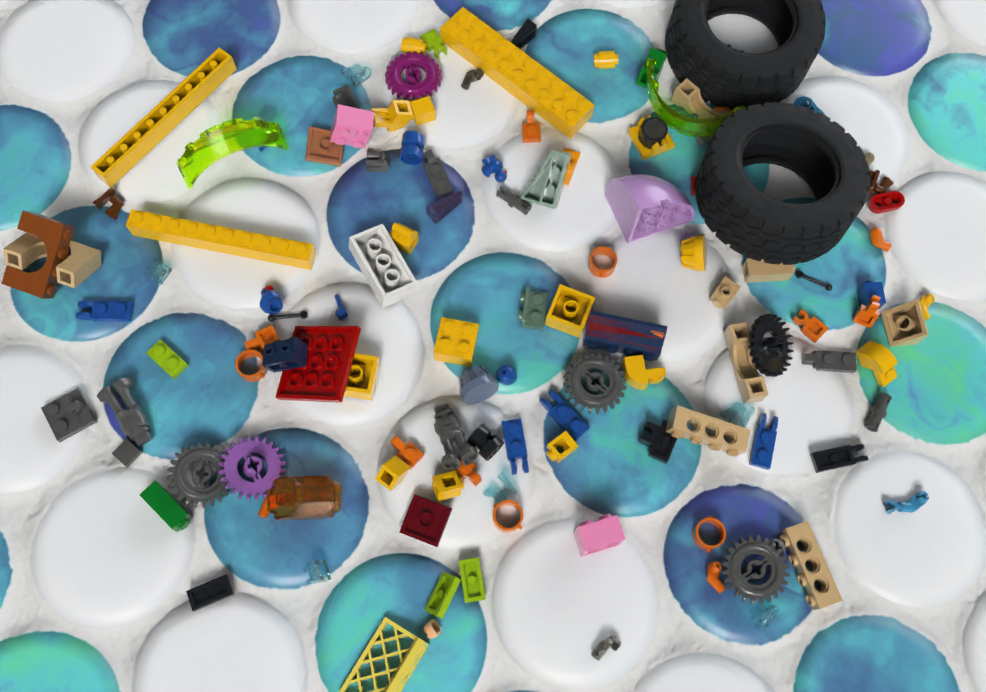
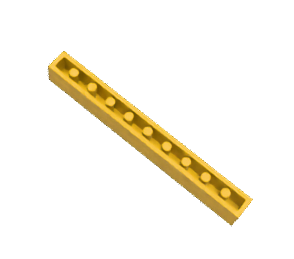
(164, 118)
(221, 239)

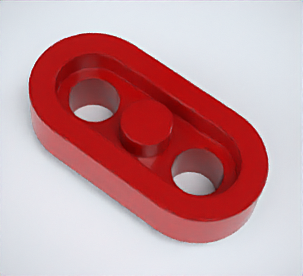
(884, 202)

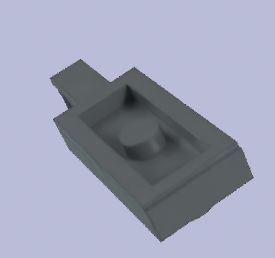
(437, 176)
(831, 361)

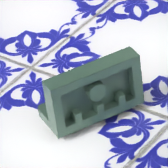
(534, 309)

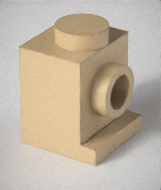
(724, 293)

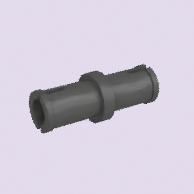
(513, 200)
(878, 412)

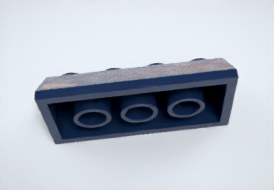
(624, 335)

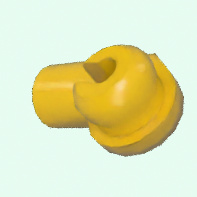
(925, 302)

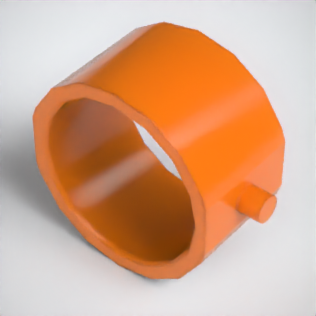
(602, 250)
(242, 357)
(509, 503)
(722, 533)

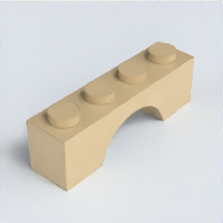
(689, 97)
(750, 382)

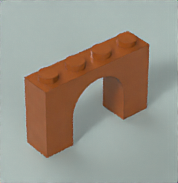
(56, 238)

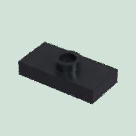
(210, 592)

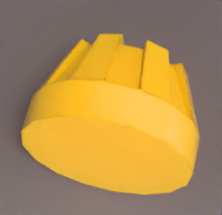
(694, 253)

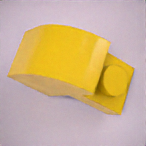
(395, 117)
(880, 360)
(638, 375)

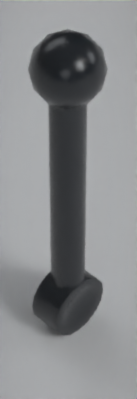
(799, 274)
(303, 314)

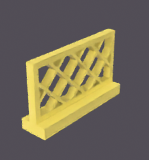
(405, 668)

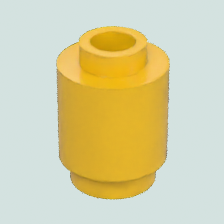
(413, 44)
(605, 59)

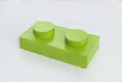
(167, 359)
(471, 580)
(442, 595)

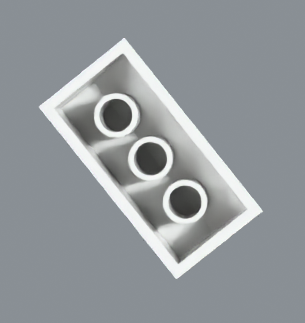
(382, 265)

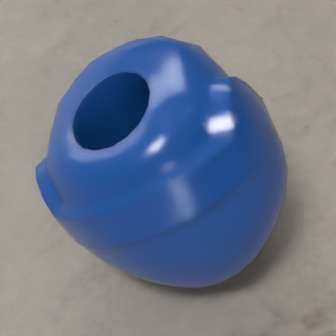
(506, 374)

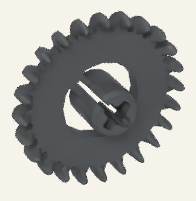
(610, 393)
(186, 490)
(738, 580)

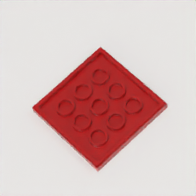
(327, 364)

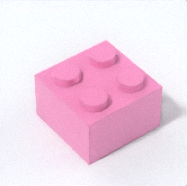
(351, 126)
(598, 535)

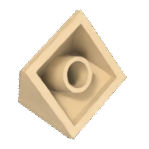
(905, 324)

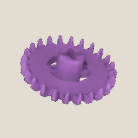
(244, 450)

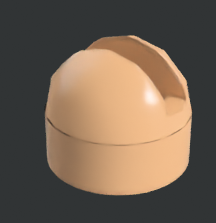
(432, 629)

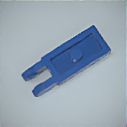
(106, 311)
(565, 416)
(764, 443)
(515, 444)

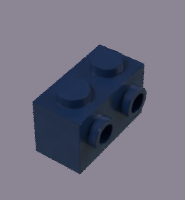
(285, 355)

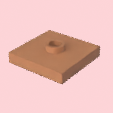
(320, 149)

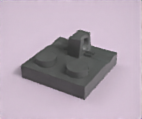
(68, 415)

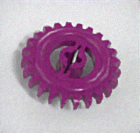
(414, 86)

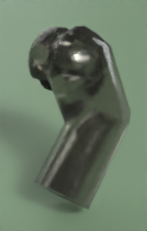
(471, 76)
(604, 645)

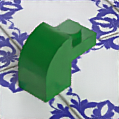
(653, 53)

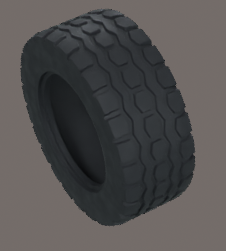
(737, 77)
(802, 143)

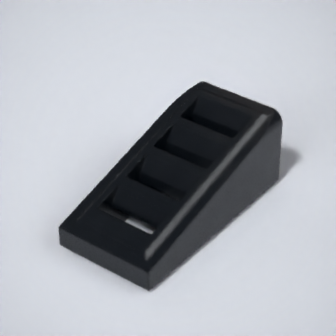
(525, 34)

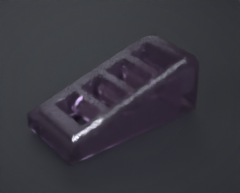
(442, 207)

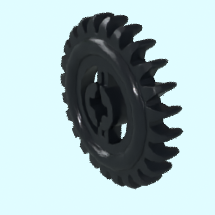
(775, 345)

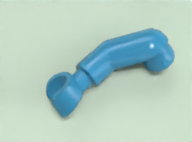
(911, 505)

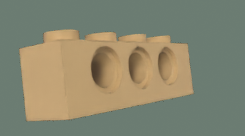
(736, 435)
(820, 572)

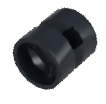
(485, 442)

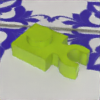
(434, 42)

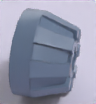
(477, 385)

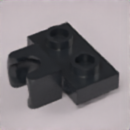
(659, 441)

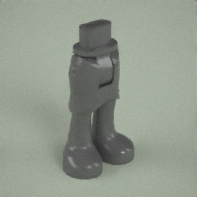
(132, 420)
(450, 429)

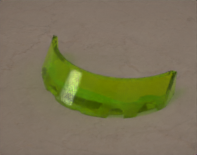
(675, 119)
(225, 140)

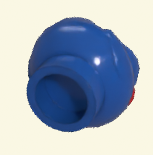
(493, 165)
(271, 300)

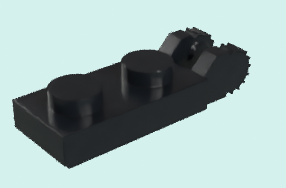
(837, 458)

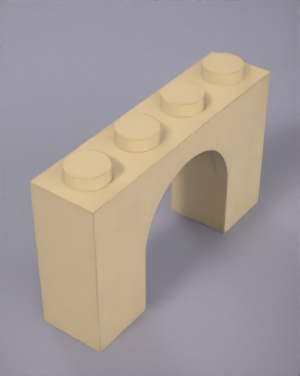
(76, 268)
(764, 272)

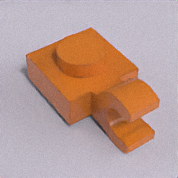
(530, 130)
(868, 314)
(263, 337)
(407, 453)
(467, 471)

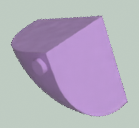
(647, 205)

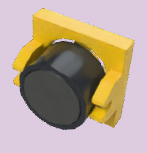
(652, 134)

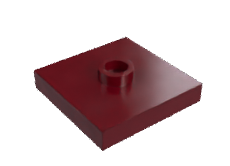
(426, 520)

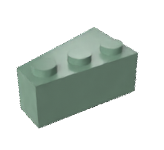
(549, 181)

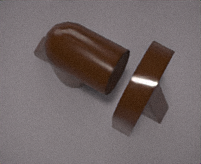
(884, 185)
(110, 196)

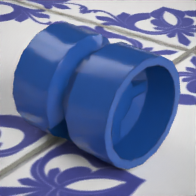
(412, 148)

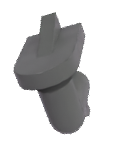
(376, 161)

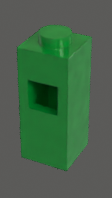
(166, 506)

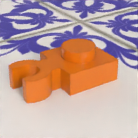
(812, 327)

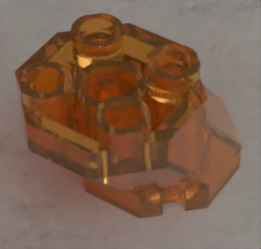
(304, 498)

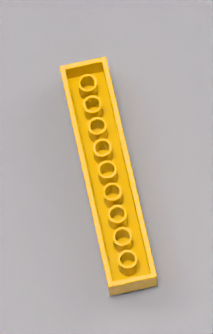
(517, 72)

